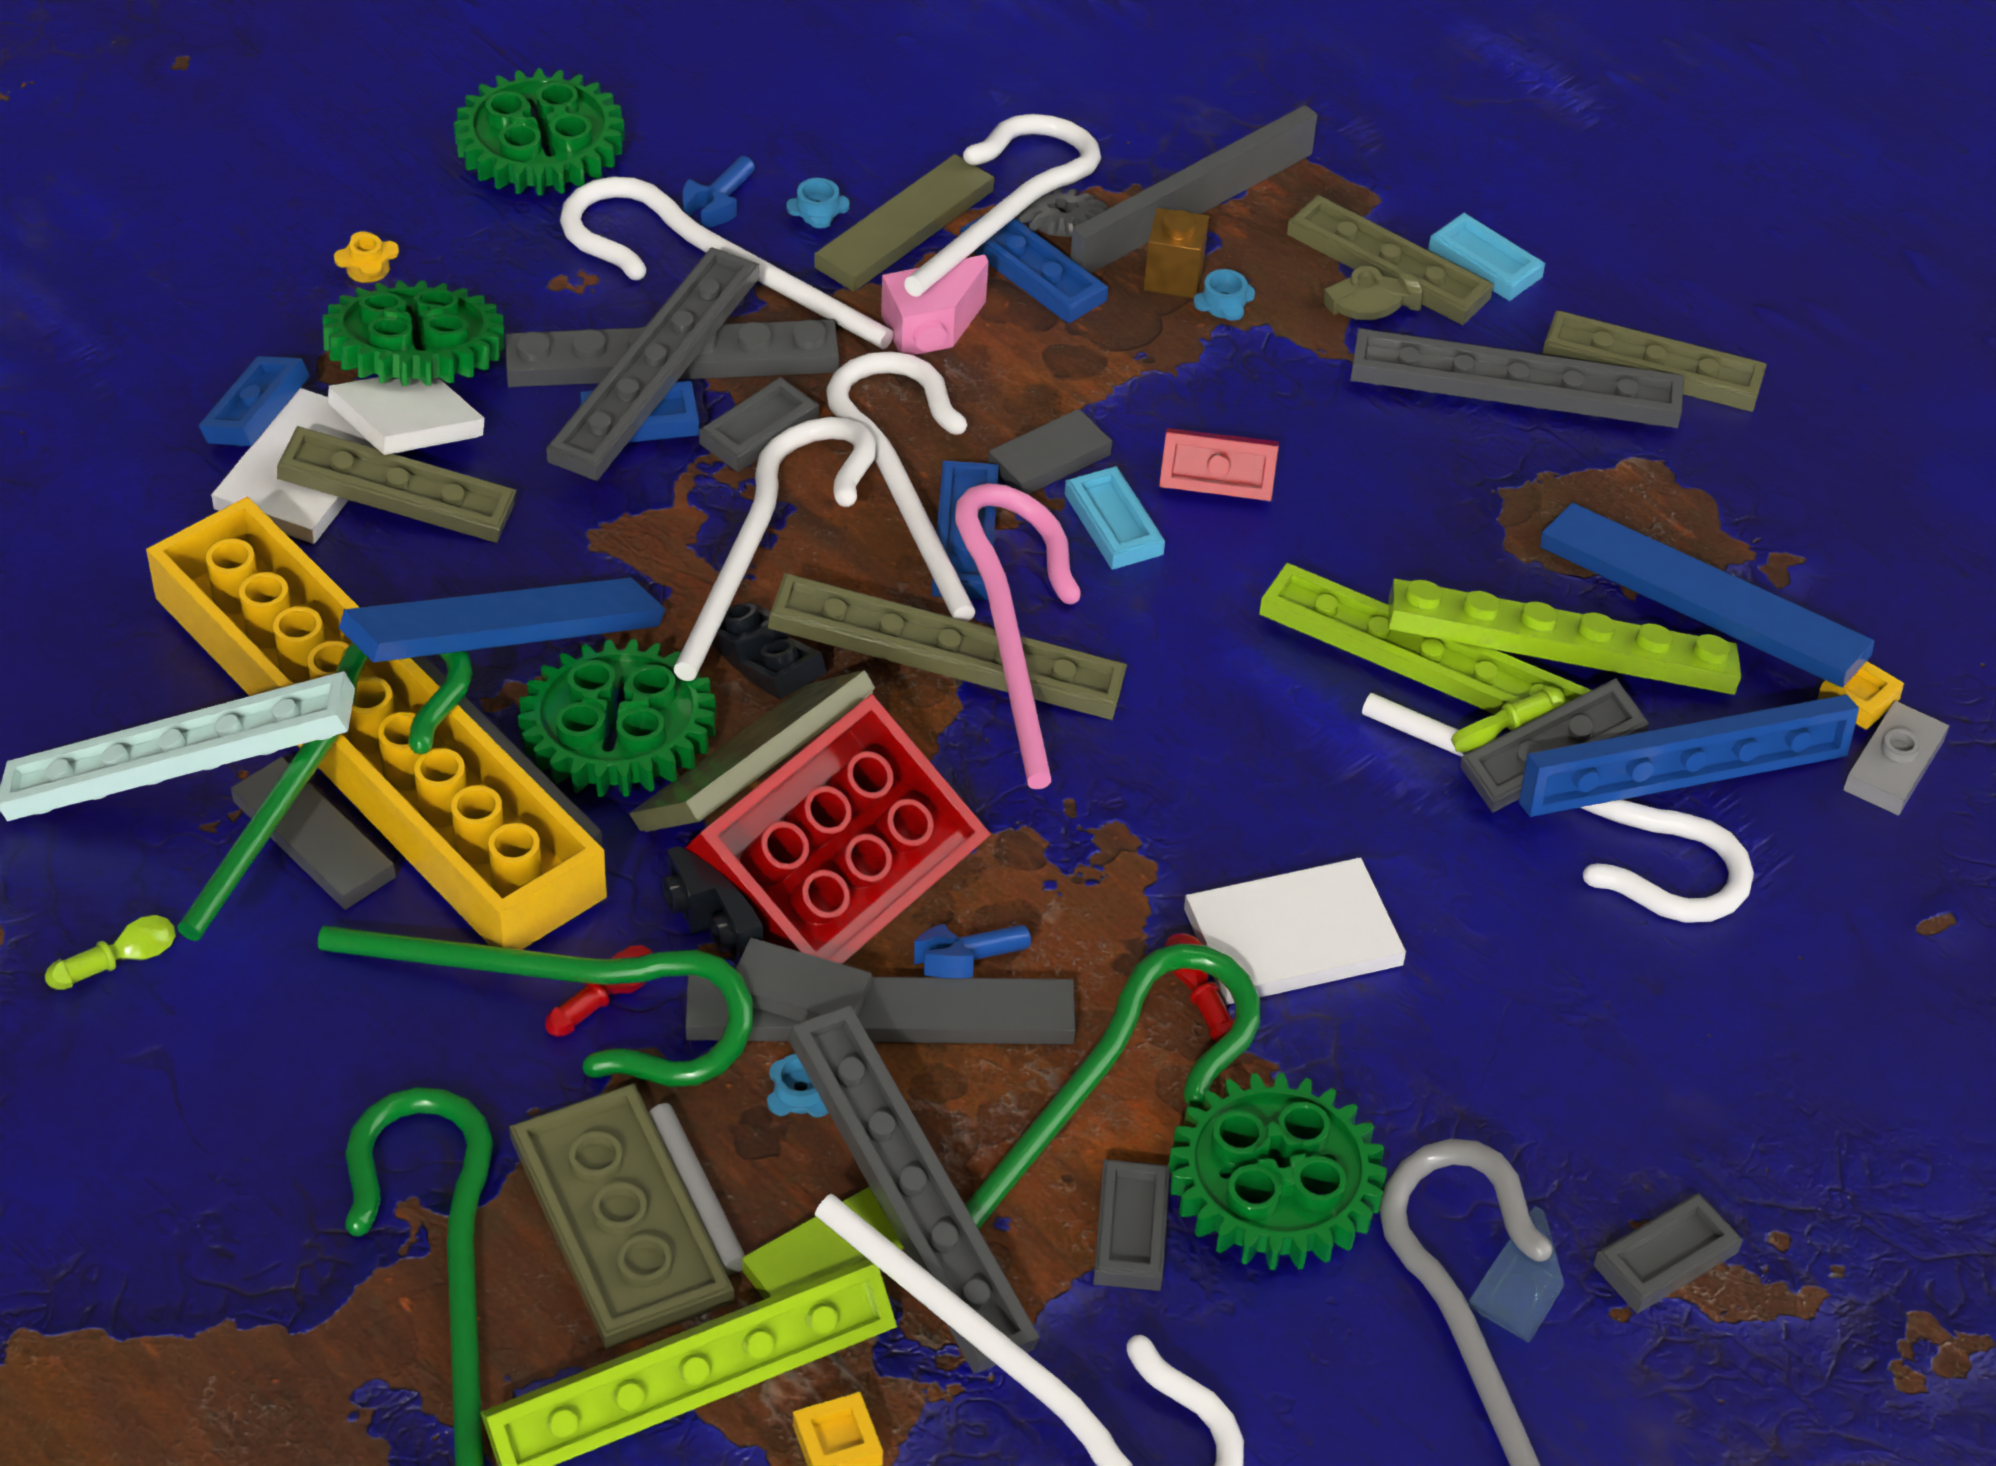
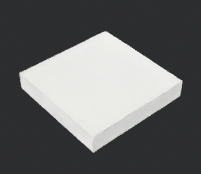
(405, 416)

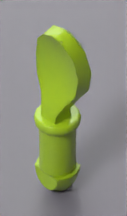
(1510, 716)
(138, 941)

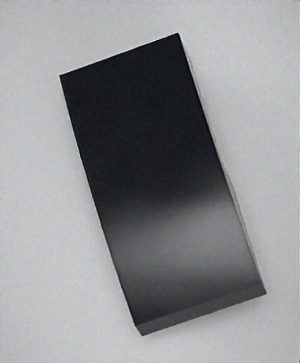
(766, 655)
(709, 902)

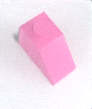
(940, 313)

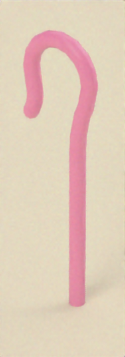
(1002, 605)

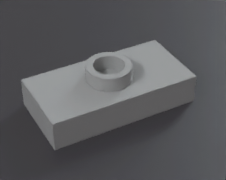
(1896, 758)

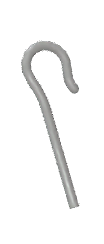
(1442, 1287)

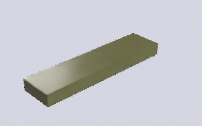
(903, 222)
(1363, 243)
(1706, 372)
(396, 484)

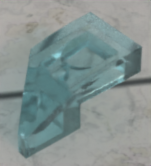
(1518, 1289)

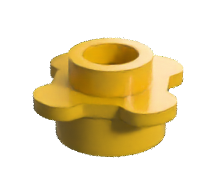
(366, 257)

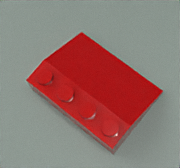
(842, 836)

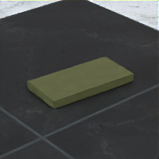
(752, 752)
(621, 1216)

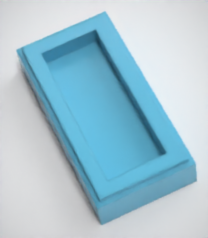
(1487, 255)
(1114, 517)

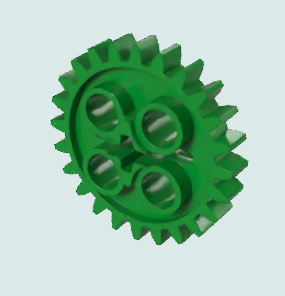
(505, 141)
(377, 333)
(576, 707)
(1277, 1171)

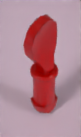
(1204, 993)
(564, 1018)

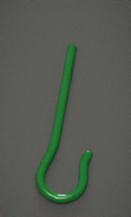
(299, 773)
(587, 971)
(1111, 1047)
(460, 1236)

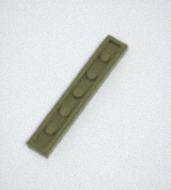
(942, 644)

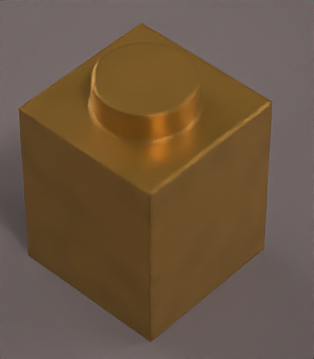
(1176, 252)

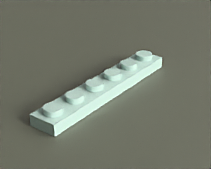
(177, 746)

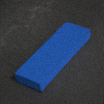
(1042, 271)
(954, 482)

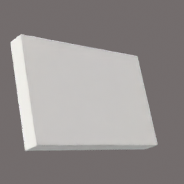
(291, 507)
(1298, 927)

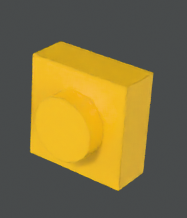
(1870, 690)
(838, 1433)

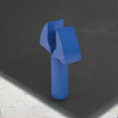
(715, 197)
(954, 956)

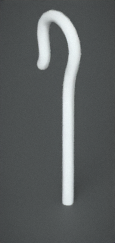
(1020, 198)
(703, 239)
(891, 466)
(760, 516)
(1623, 812)
(1024, 1367)

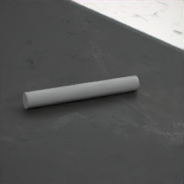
(698, 1188)

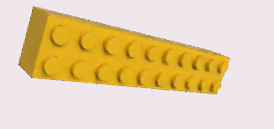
(457, 812)

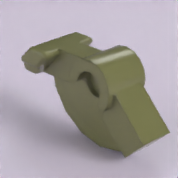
(1371, 295)

